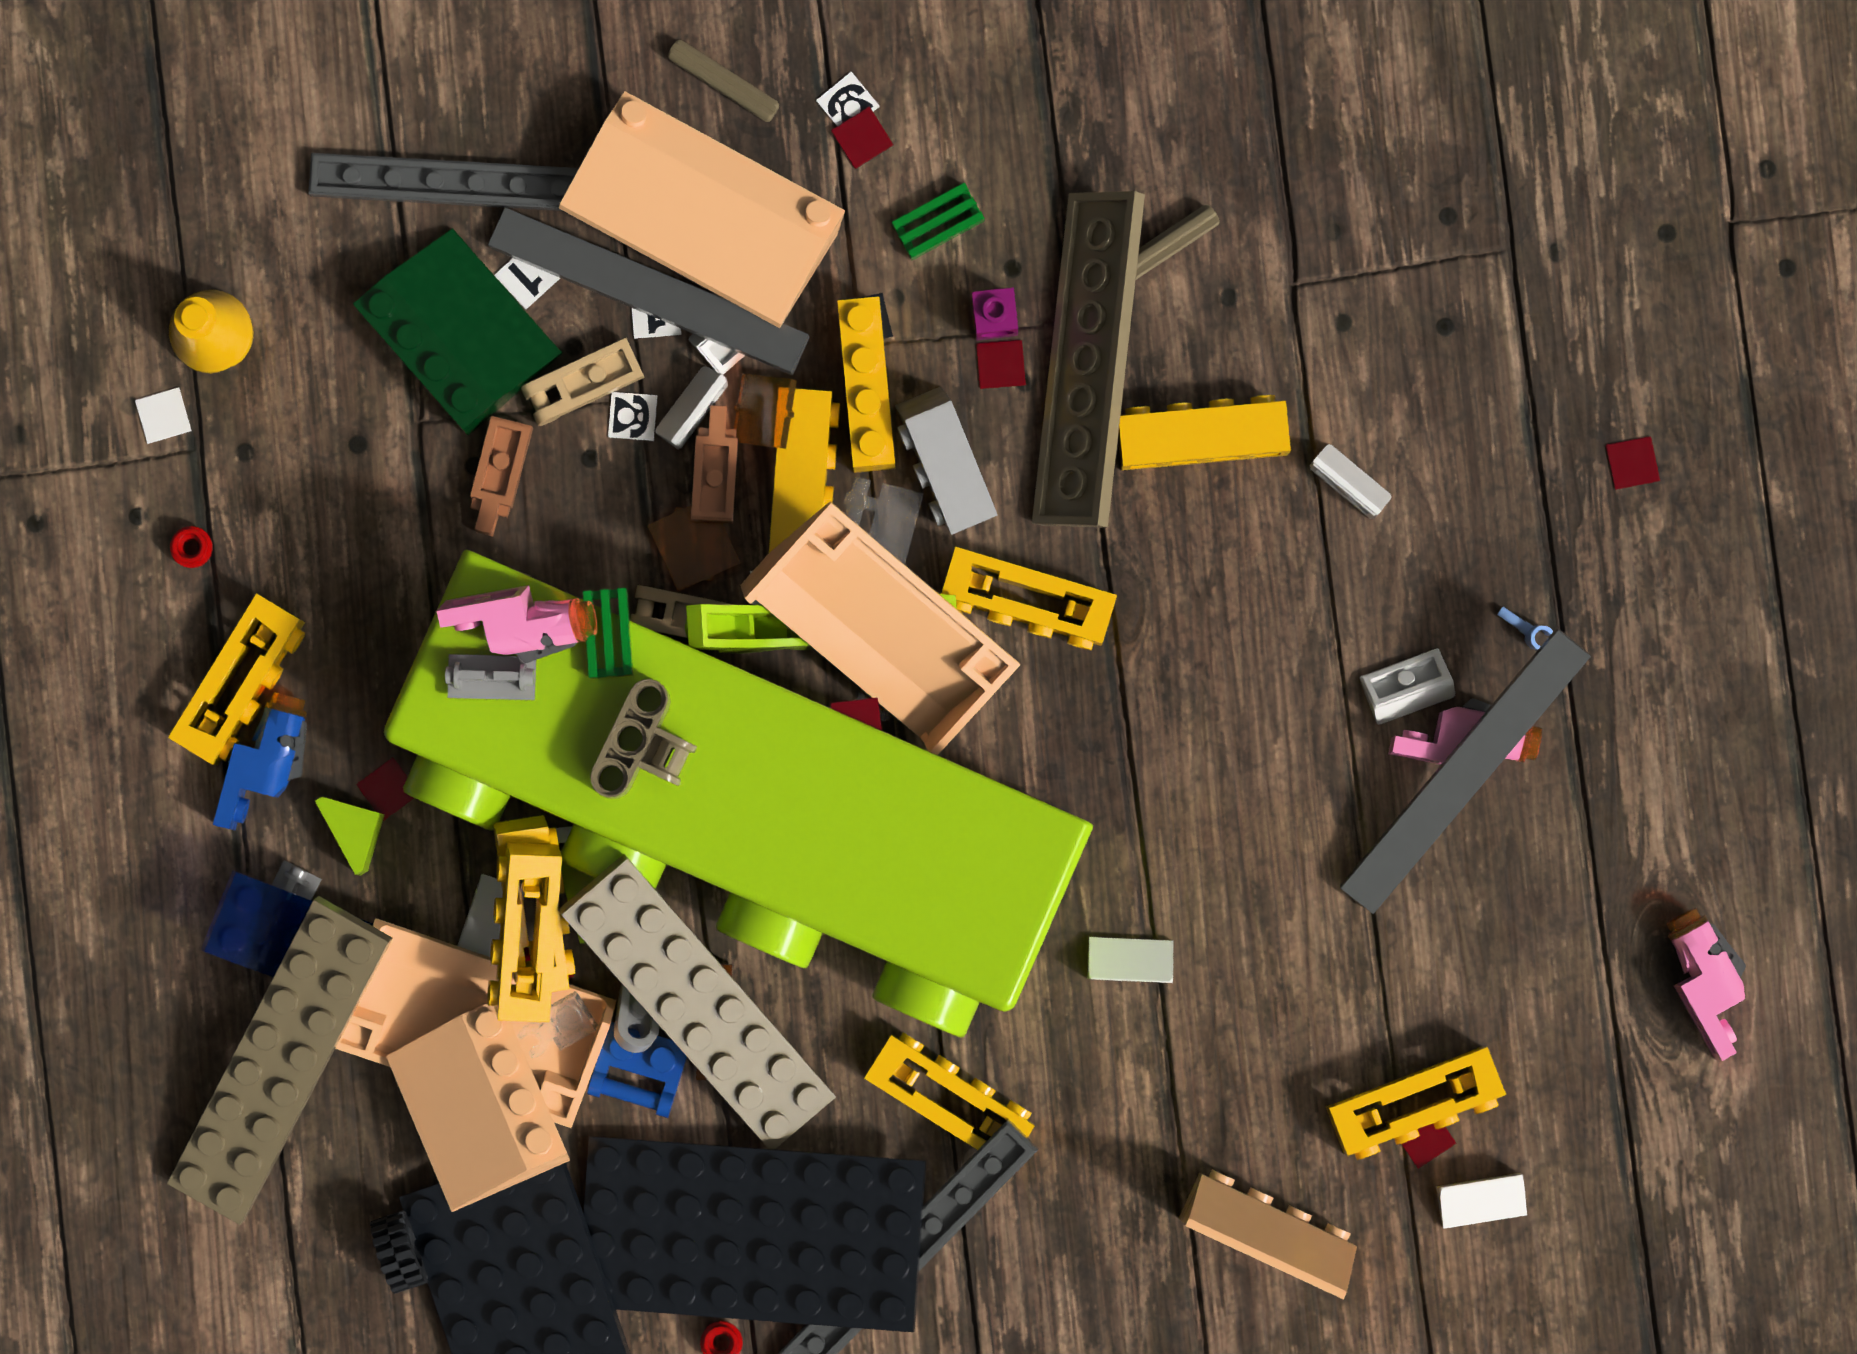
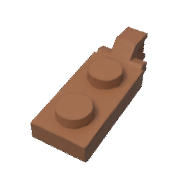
(714, 470)
(499, 472)

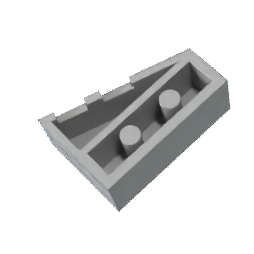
(944, 461)

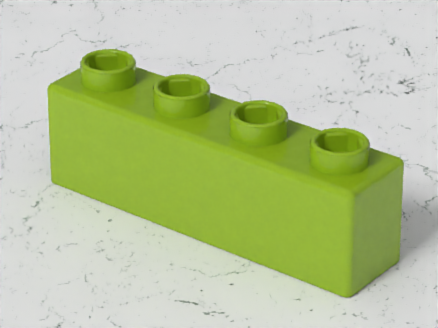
(779, 805)

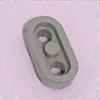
(632, 1015)

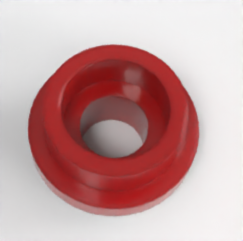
(180, 540)
(721, 1327)

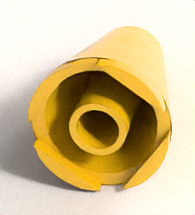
(211, 331)

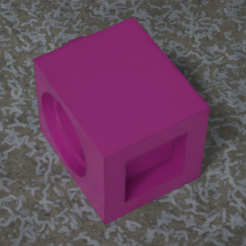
(995, 313)

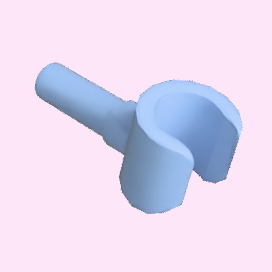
(1525, 627)

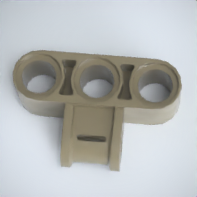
(653, 751)

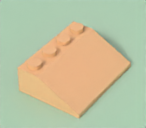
(477, 1106)
(1270, 1234)

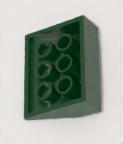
(458, 330)

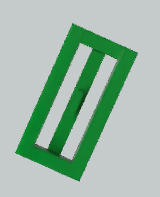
(968, 204)
(610, 670)

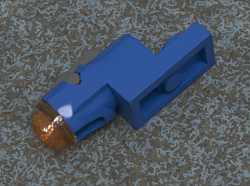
(267, 766)

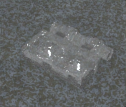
(894, 514)

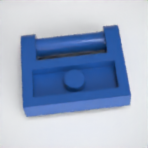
(660, 1062)

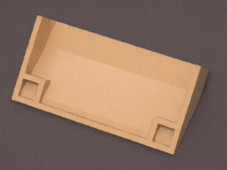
(702, 209)
(880, 625)
(432, 982)

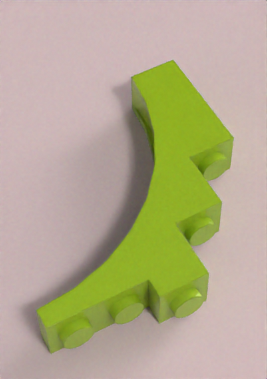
(743, 629)

